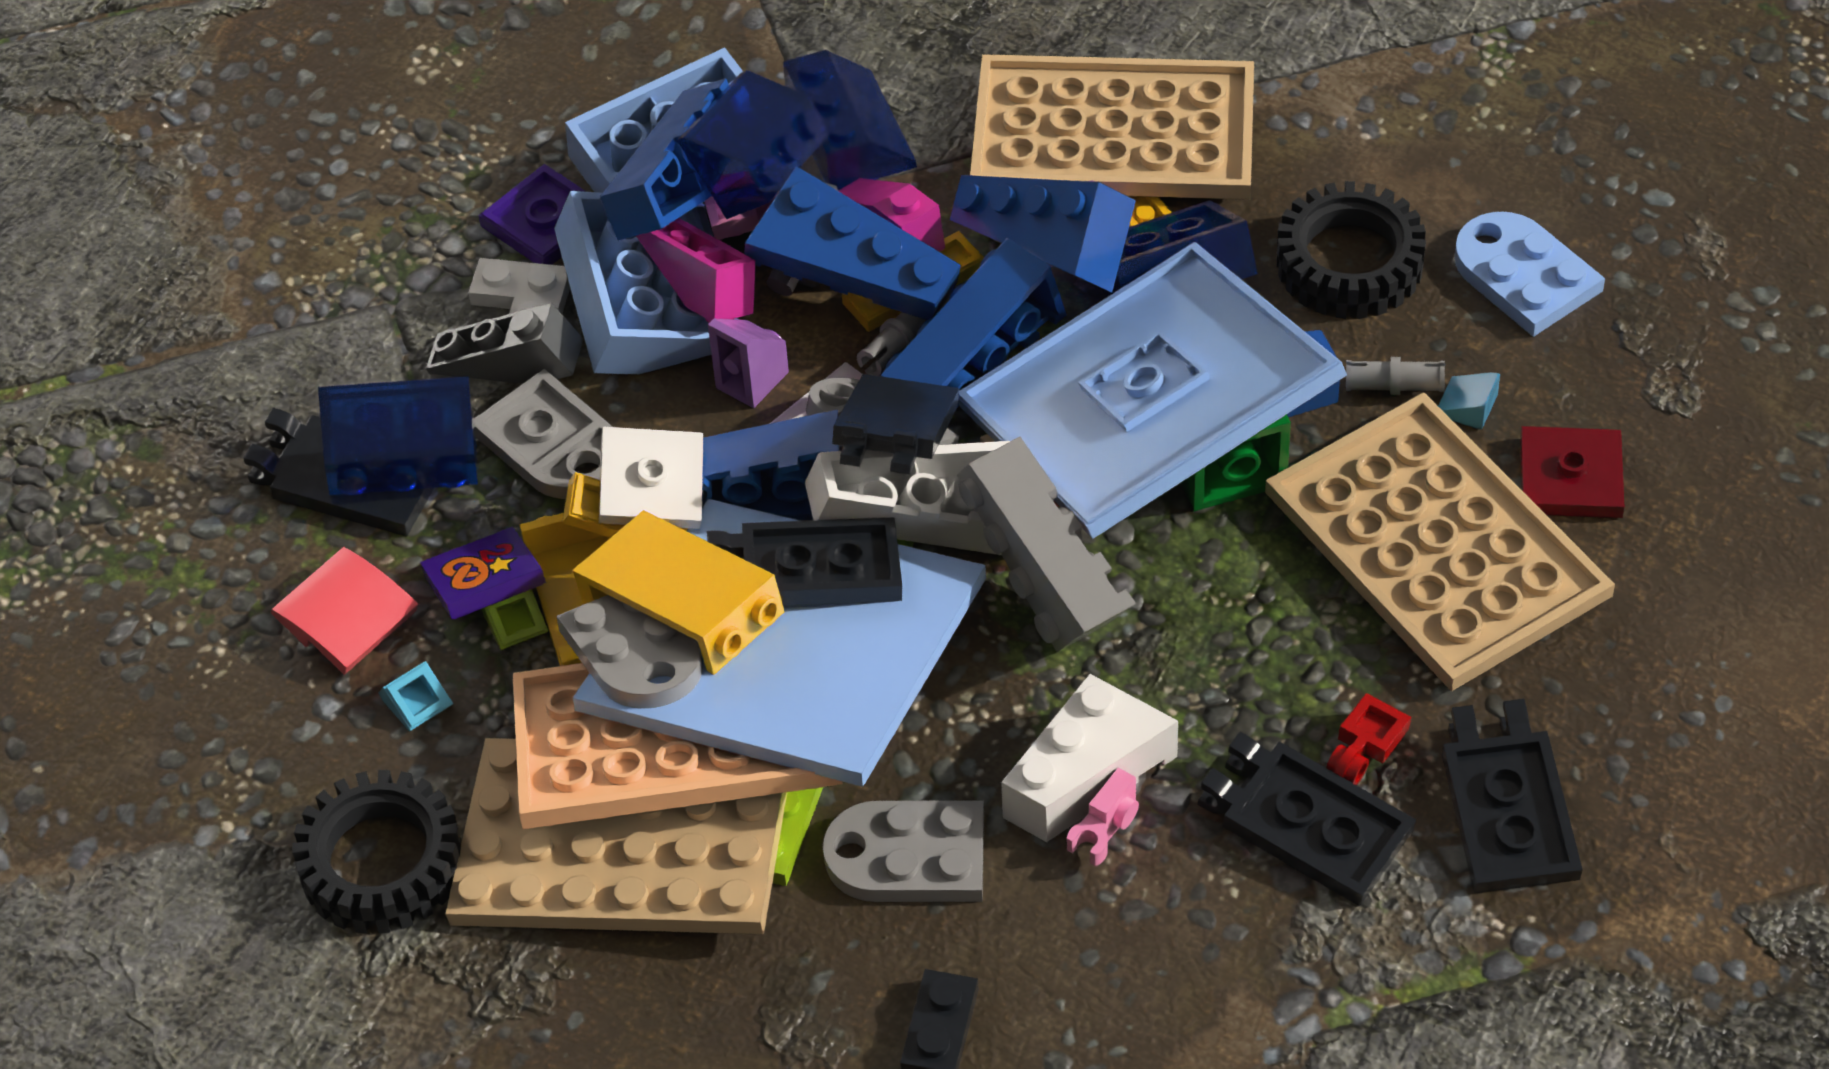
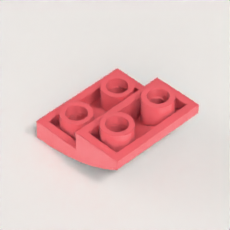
(345, 609)

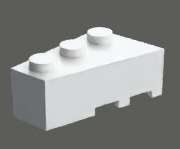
(1080, 752)

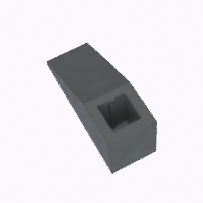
(509, 347)

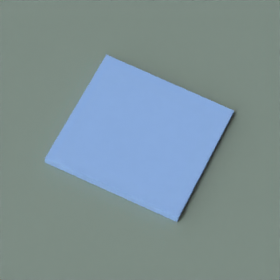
(1150, 386)
(821, 680)

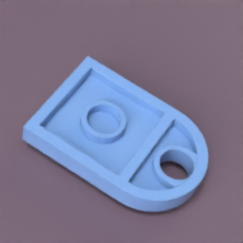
(1525, 270)

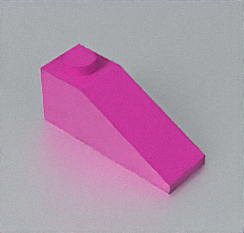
(901, 206)
(703, 270)

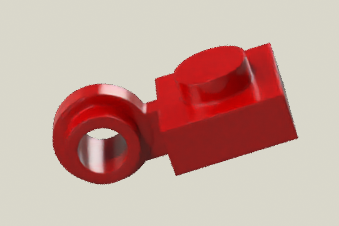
(1370, 730)

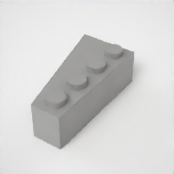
(1041, 545)

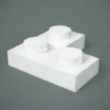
(518, 285)

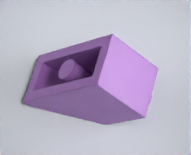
(746, 359)

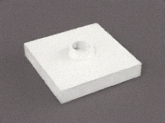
(651, 473)

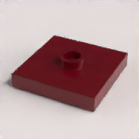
(1573, 470)

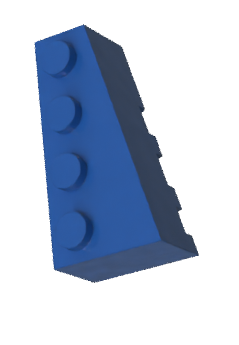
(839, 243)
(982, 321)

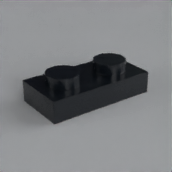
(940, 1021)

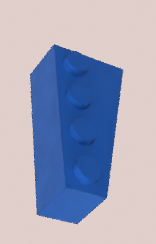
(659, 178)
(1059, 221)
(767, 464)

